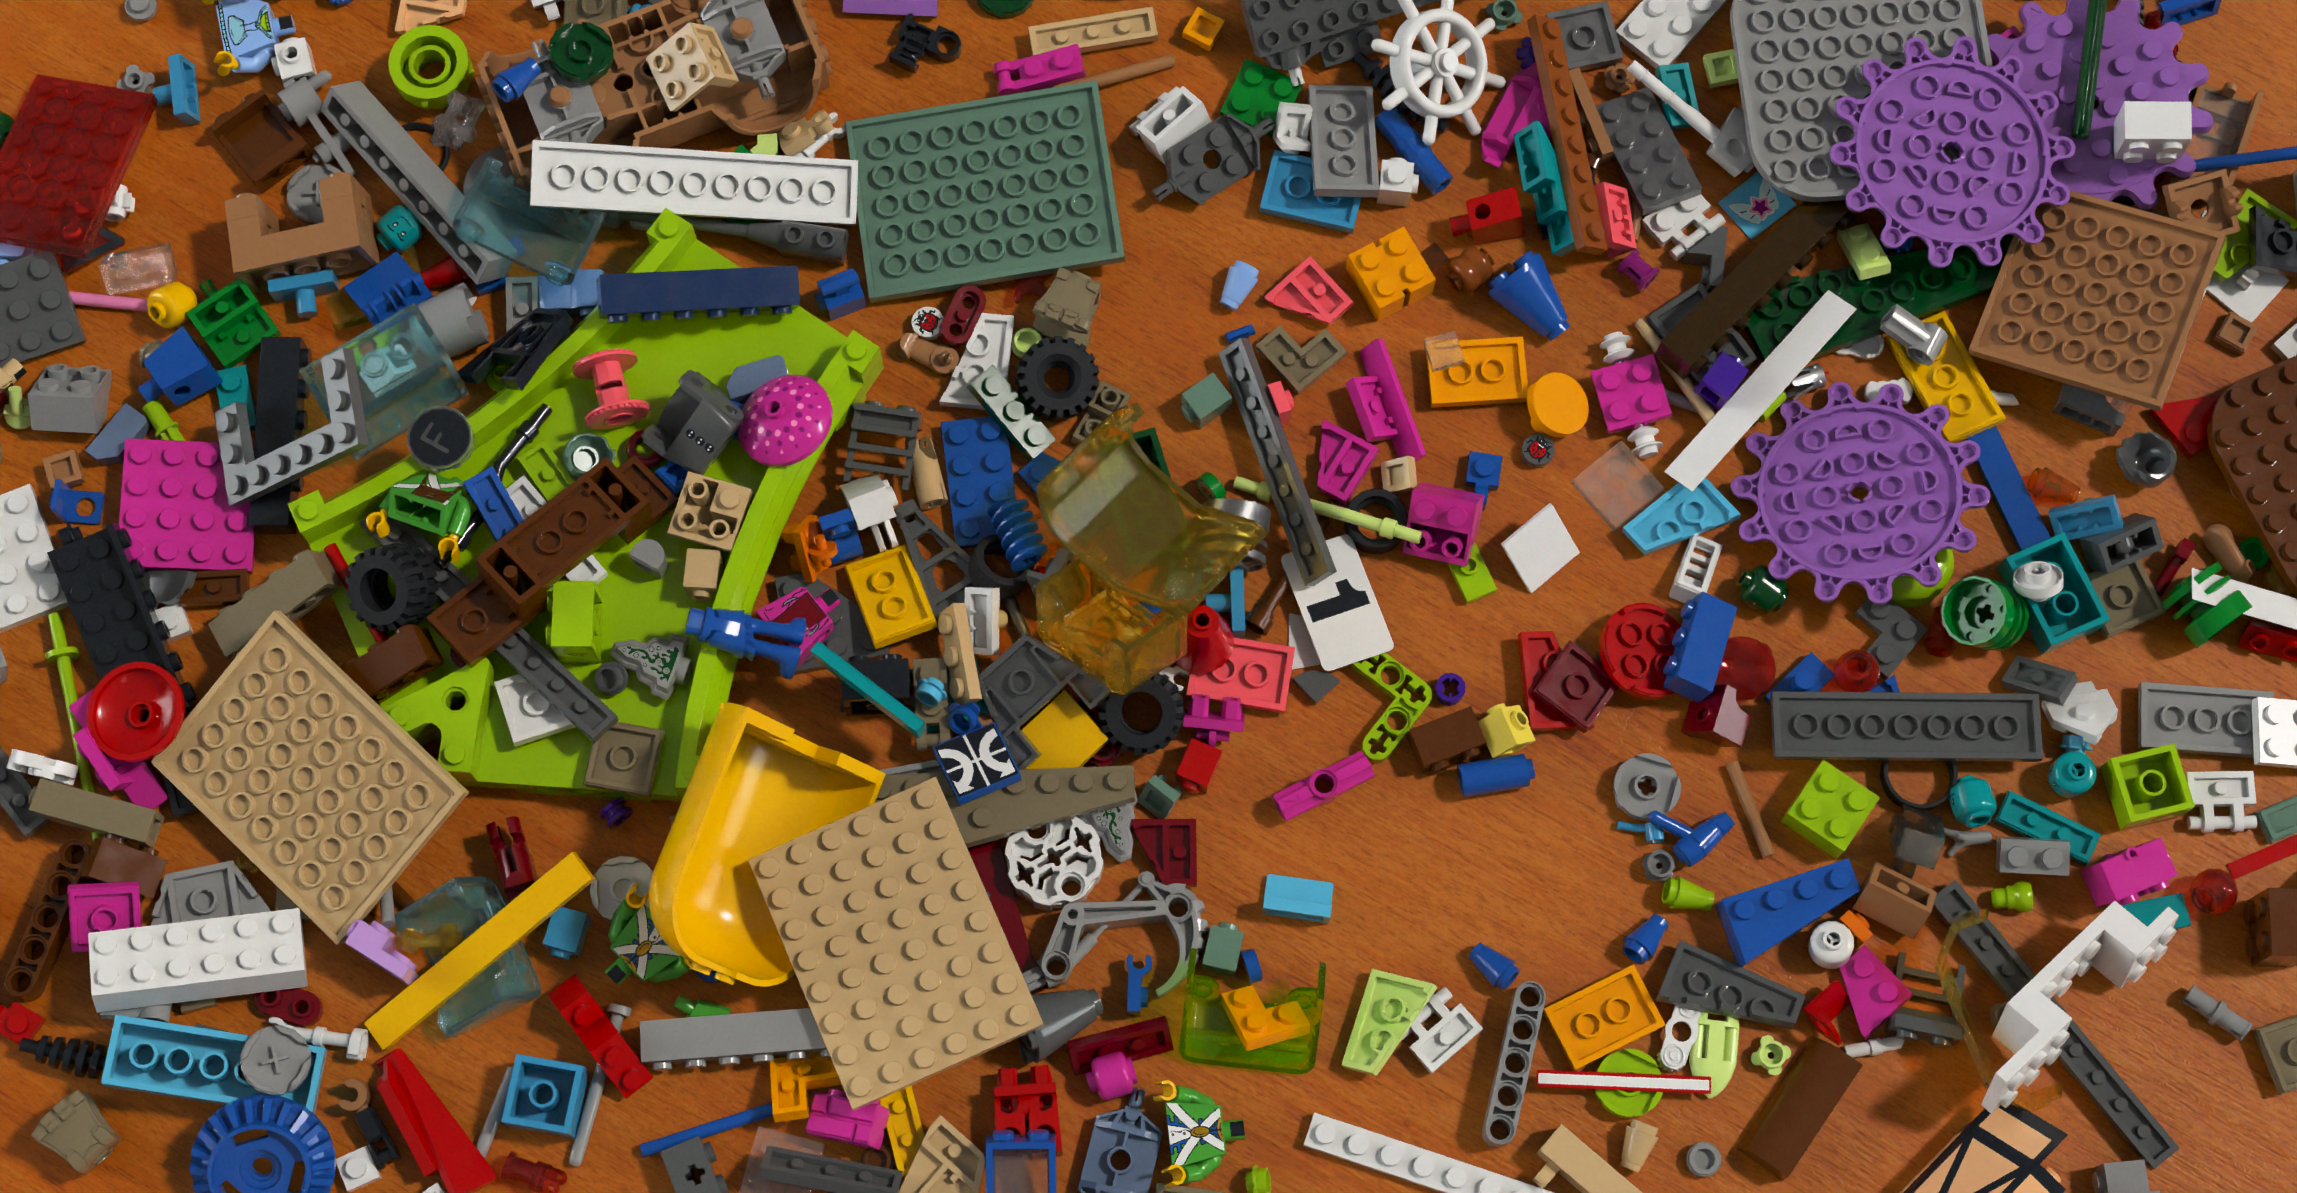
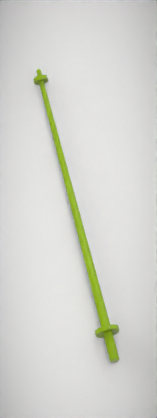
(62, 656)

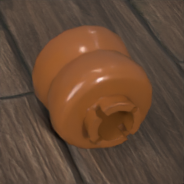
(1470, 269)

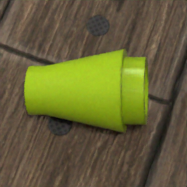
(1684, 894)

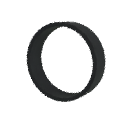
(1899, 801)

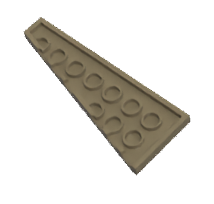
(1029, 803)

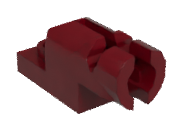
(514, 862)

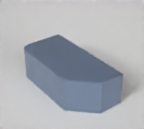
(753, 375)
(110, 443)

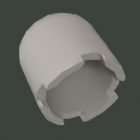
(455, 321)

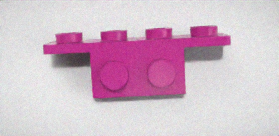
(1382, 403)
(133, 777)

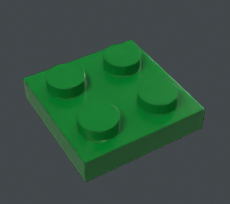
(1258, 94)

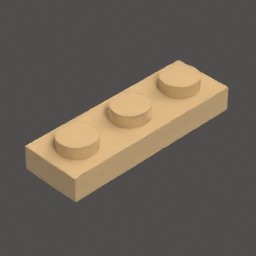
(959, 654)

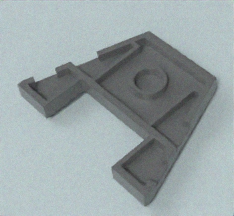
(1026, 681)

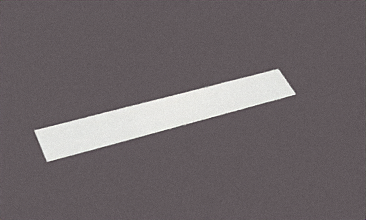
(1760, 390)
(2266, 603)

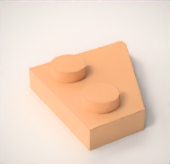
(427, 12)

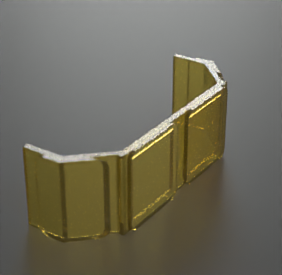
(2025, 1099)

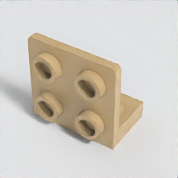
(690, 64)

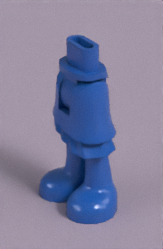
(734, 632)

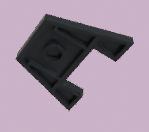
(523, 345)

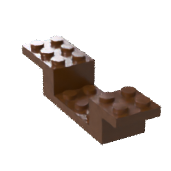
(545, 549)

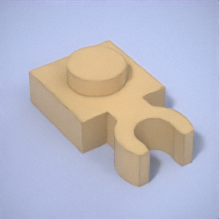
(801, 134)

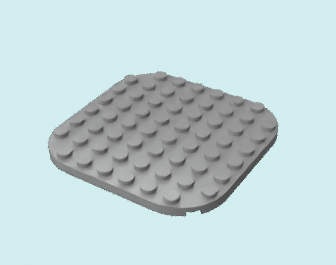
(1808, 55)

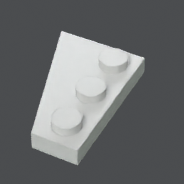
(986, 347)

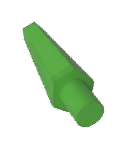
(699, 1007)

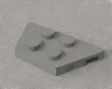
(206, 894)

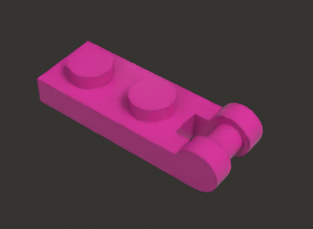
(1040, 70)

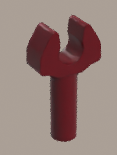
(2176, 560)

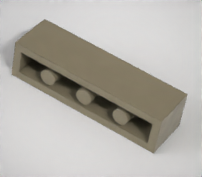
(288, 589)

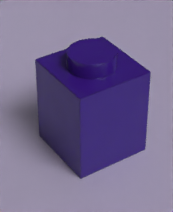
(1721, 380)

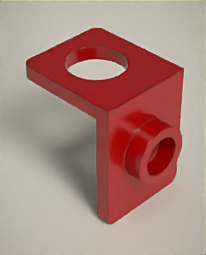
(1826, 1008)

